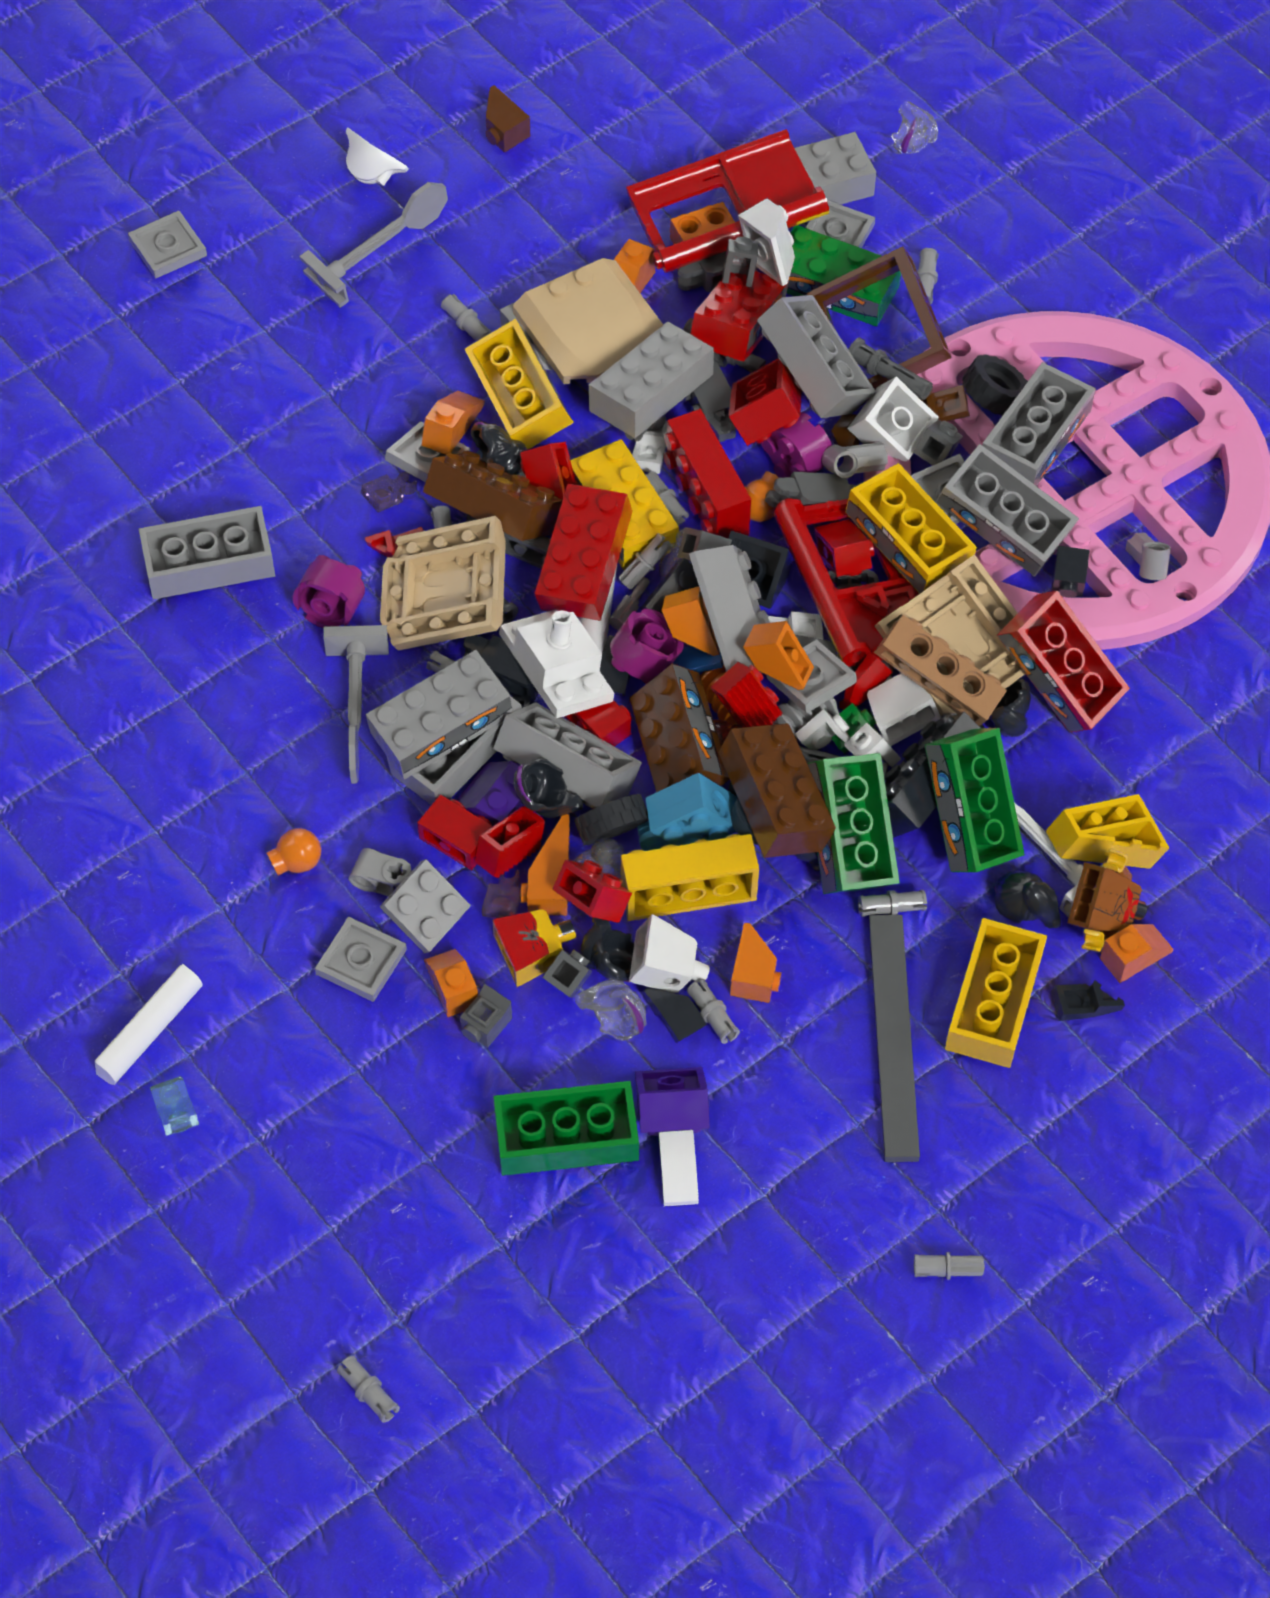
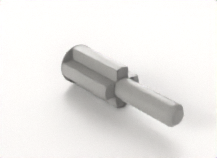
(628, 605)

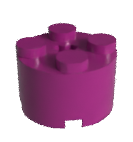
(797, 447)
(329, 592)
(644, 645)

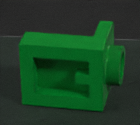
(855, 719)

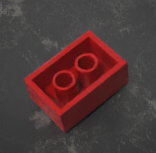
(764, 402)

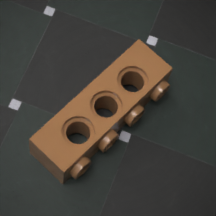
(923, 670)

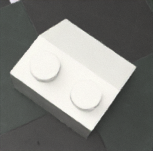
(768, 228)
(893, 418)

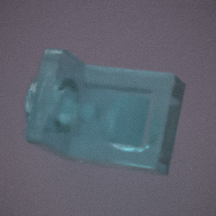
(174, 1106)

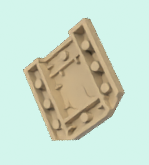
(586, 319)
(444, 584)
(968, 614)

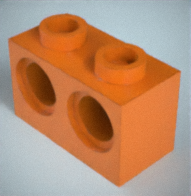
(699, 222)

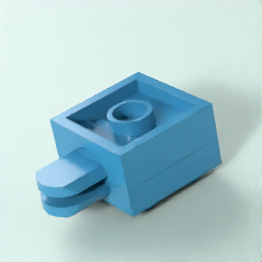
(687, 813)

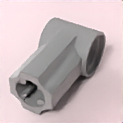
(856, 459)
(1150, 555)

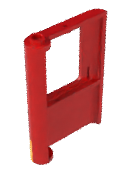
(749, 175)
(845, 618)

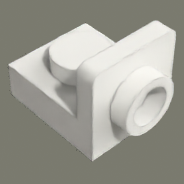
(821, 729)
(868, 741)

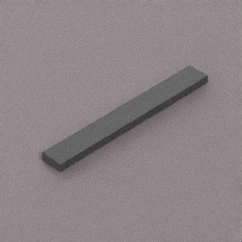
(893, 1039)

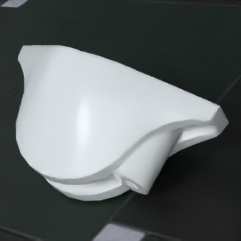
(370, 163)

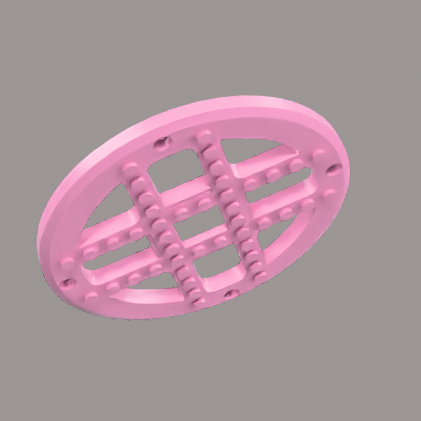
(1227, 429)

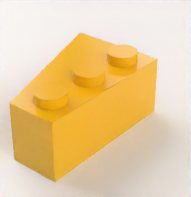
(1118, 824)

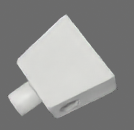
(901, 708)
(665, 957)

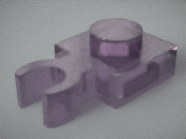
(386, 493)
(502, 898)

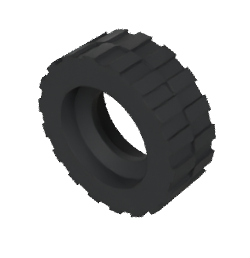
(993, 383)
(612, 819)

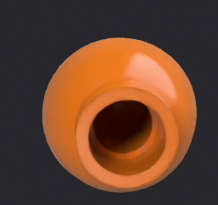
(757, 491)
(295, 852)

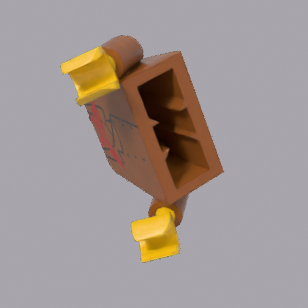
(1106, 900)

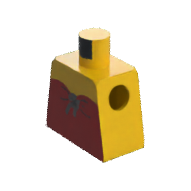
(530, 943)

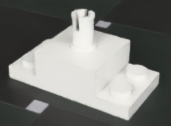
(559, 661)

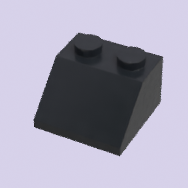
(768, 565)

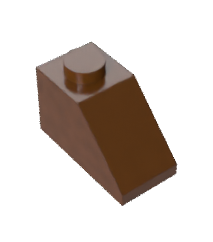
(505, 121)

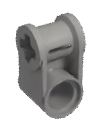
(378, 872)

